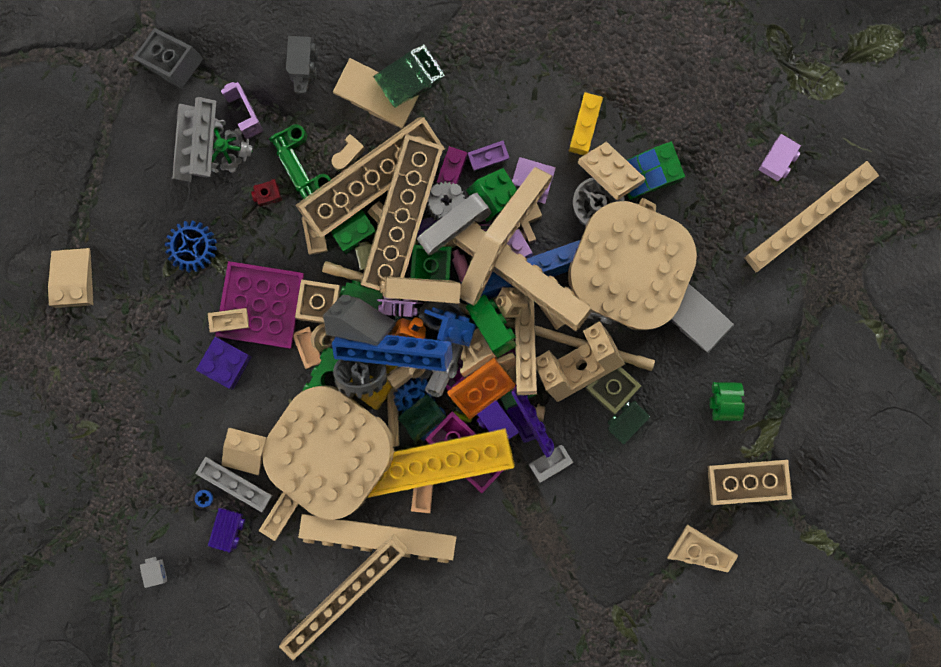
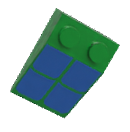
(659, 167)

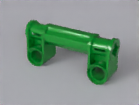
(291, 162)

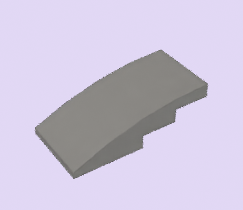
(701, 320)

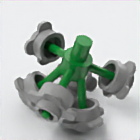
(232, 141)

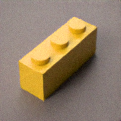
(585, 124)

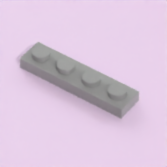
(234, 484)

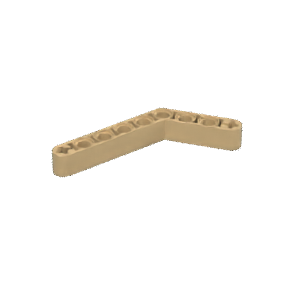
(501, 232)

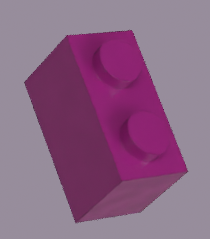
(452, 166)

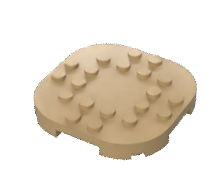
(633, 265)
(327, 452)

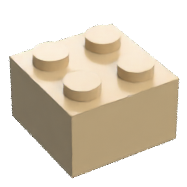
(315, 300)

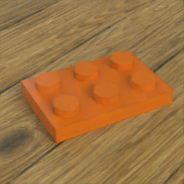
(481, 388)

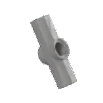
(440, 378)

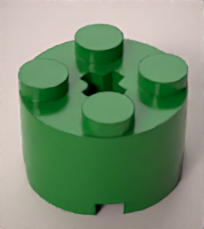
(727, 401)

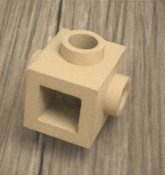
(511, 302)

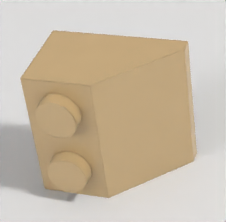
(243, 451)

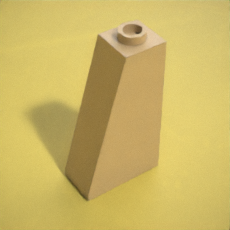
(421, 289)

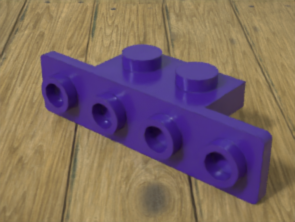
(527, 423)

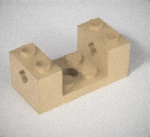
(563, 375)

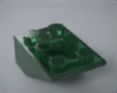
(409, 76)

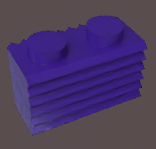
(226, 530)

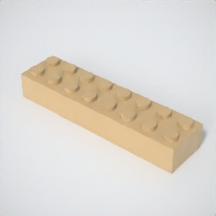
(359, 182)
(402, 211)

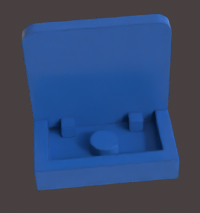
(453, 329)

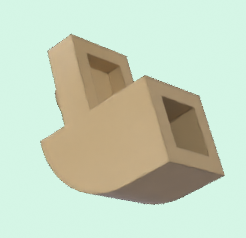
(534, 215)

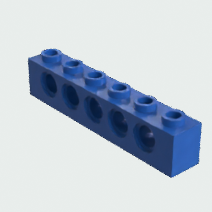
(397, 352)

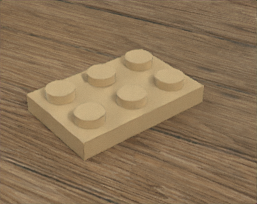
(611, 170)

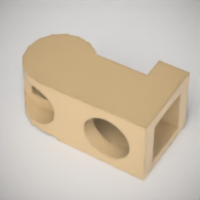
(348, 155)

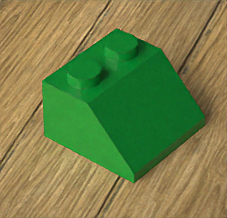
(353, 231)
(432, 266)

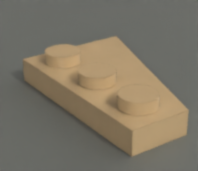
(699, 549)

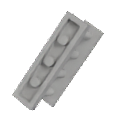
(194, 139)

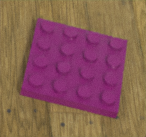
(269, 299)

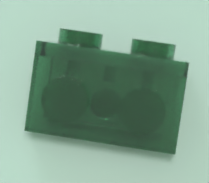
(422, 417)
(627, 422)

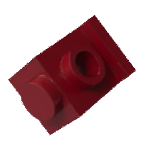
(273, 193)

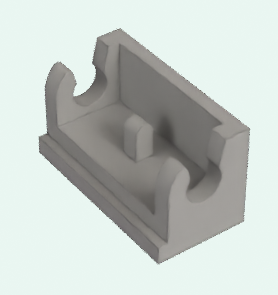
(546, 467)

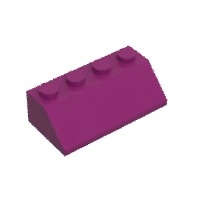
(455, 428)

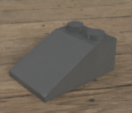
(168, 57)
(357, 321)

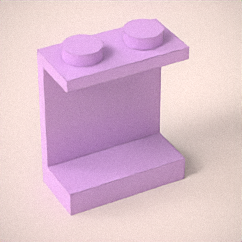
(250, 126)

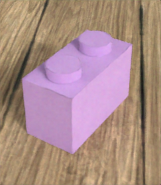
(780, 157)

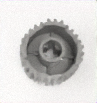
(443, 192)

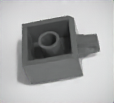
(300, 62)

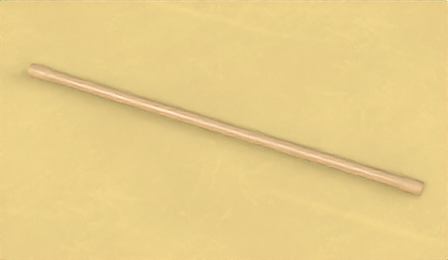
(638, 361)

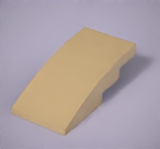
(362, 90)

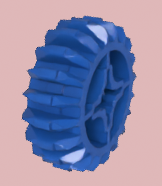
(197, 243)

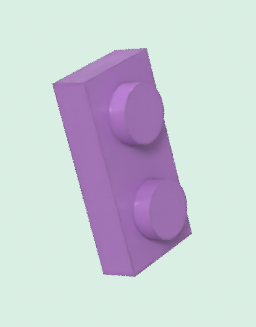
(488, 156)

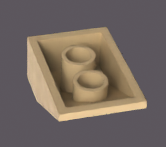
(70, 278)

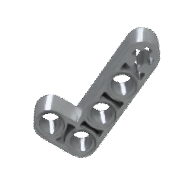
(454, 223)

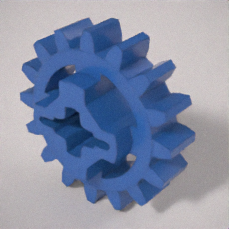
(412, 391)

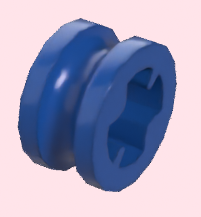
(207, 503)

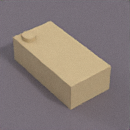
(749, 482)

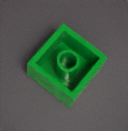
(495, 190)

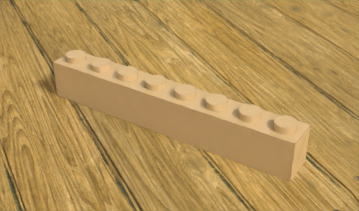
(811, 216)
(530, 280)
(372, 536)
(343, 597)

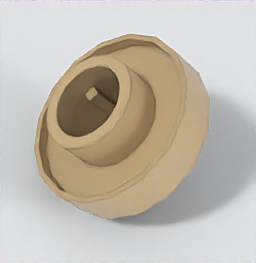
(319, 338)

